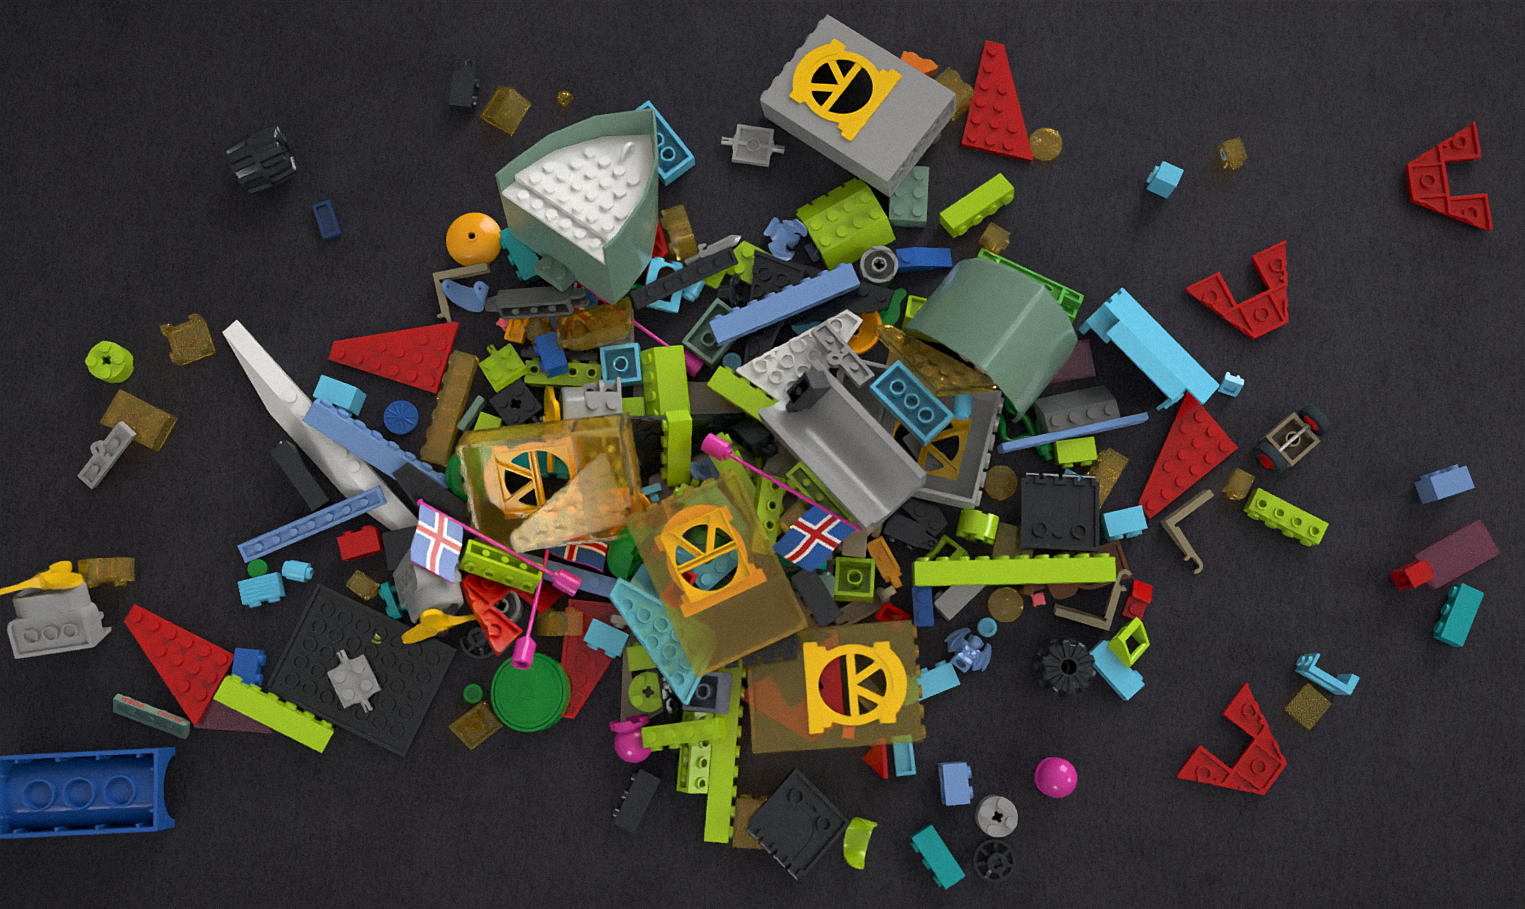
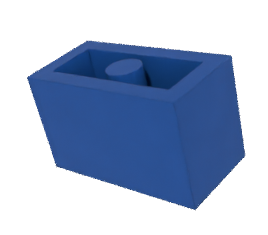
(552, 358)
(921, 606)
(249, 665)

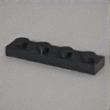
(583, 357)

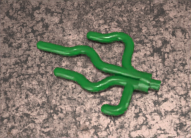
(1033, 431)

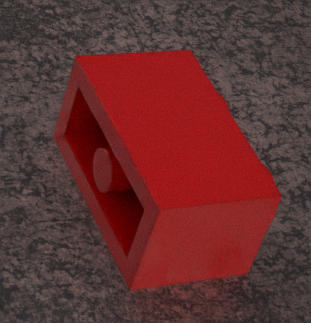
(360, 543)
(1412, 574)

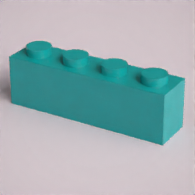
(560, 467)

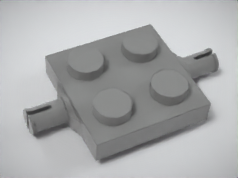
(752, 145)
(354, 681)

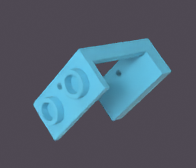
(653, 268)
(1342, 685)

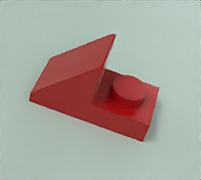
(1137, 599)

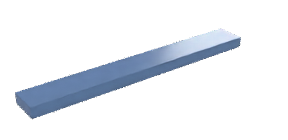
(1072, 433)
(312, 524)

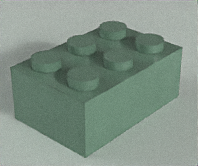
(909, 202)
(701, 340)

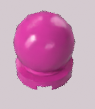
(629, 739)
(1055, 777)

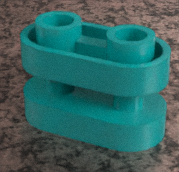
(387, 593)

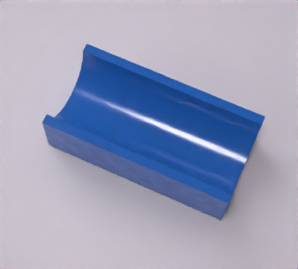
(83, 792)

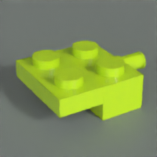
(503, 366)

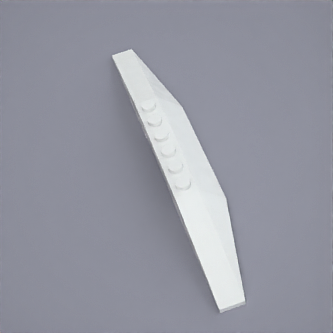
(289, 406)

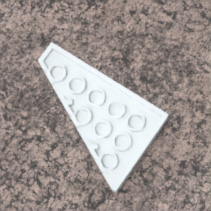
(785, 364)

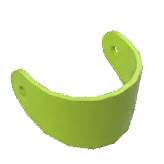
(856, 841)

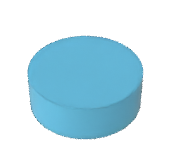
(732, 361)
(986, 627)

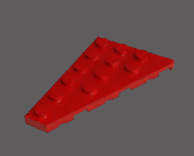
(184, 660)

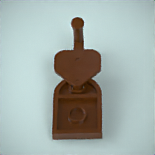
(1066, 590)

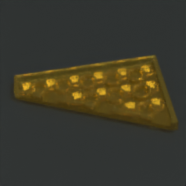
(931, 367)
(579, 508)

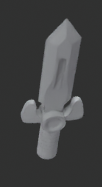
(731, 240)

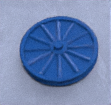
(401, 417)

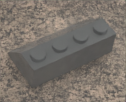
(1075, 409)

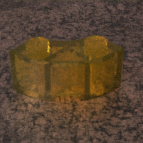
(679, 232)
(107, 570)
(560, 623)

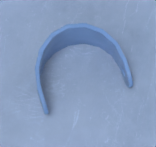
(466, 297)

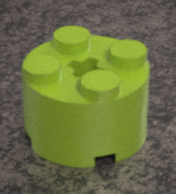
(100, 358)
(977, 526)
(639, 698)

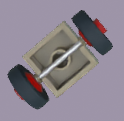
(1292, 439)

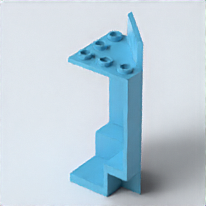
(1150, 349)

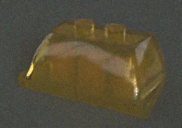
(595, 326)

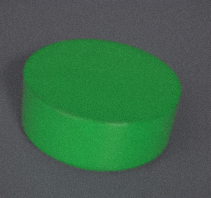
(258, 568)
(473, 693)

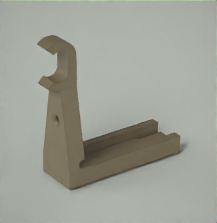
(455, 274)
(1175, 532)
(858, 610)
(1091, 619)

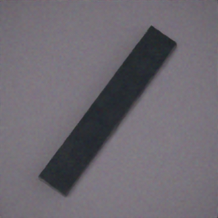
(683, 278)

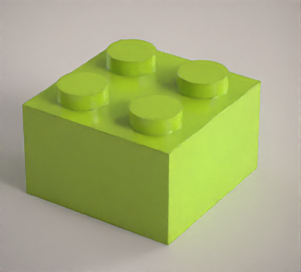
(854, 579)

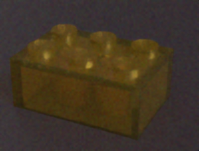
(146, 420)

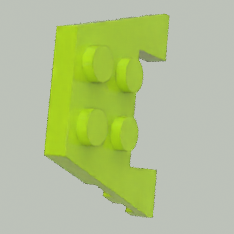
(745, 257)

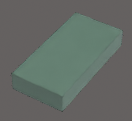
(472, 414)

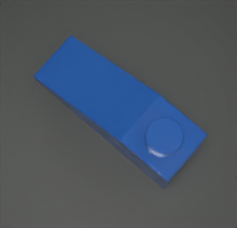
(922, 259)

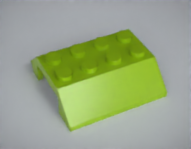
(846, 223)

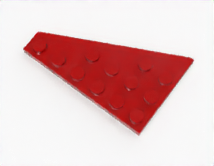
(995, 113)
(407, 356)
(1189, 452)
(582, 663)

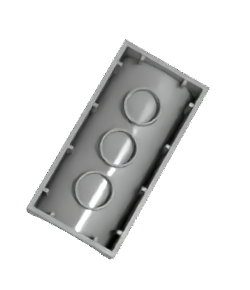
(847, 453)

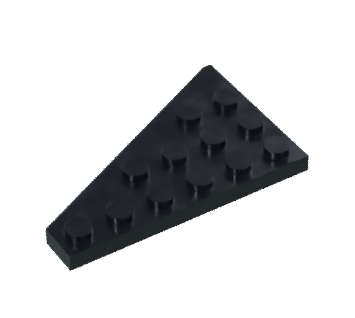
(861, 300)
(648, 433)

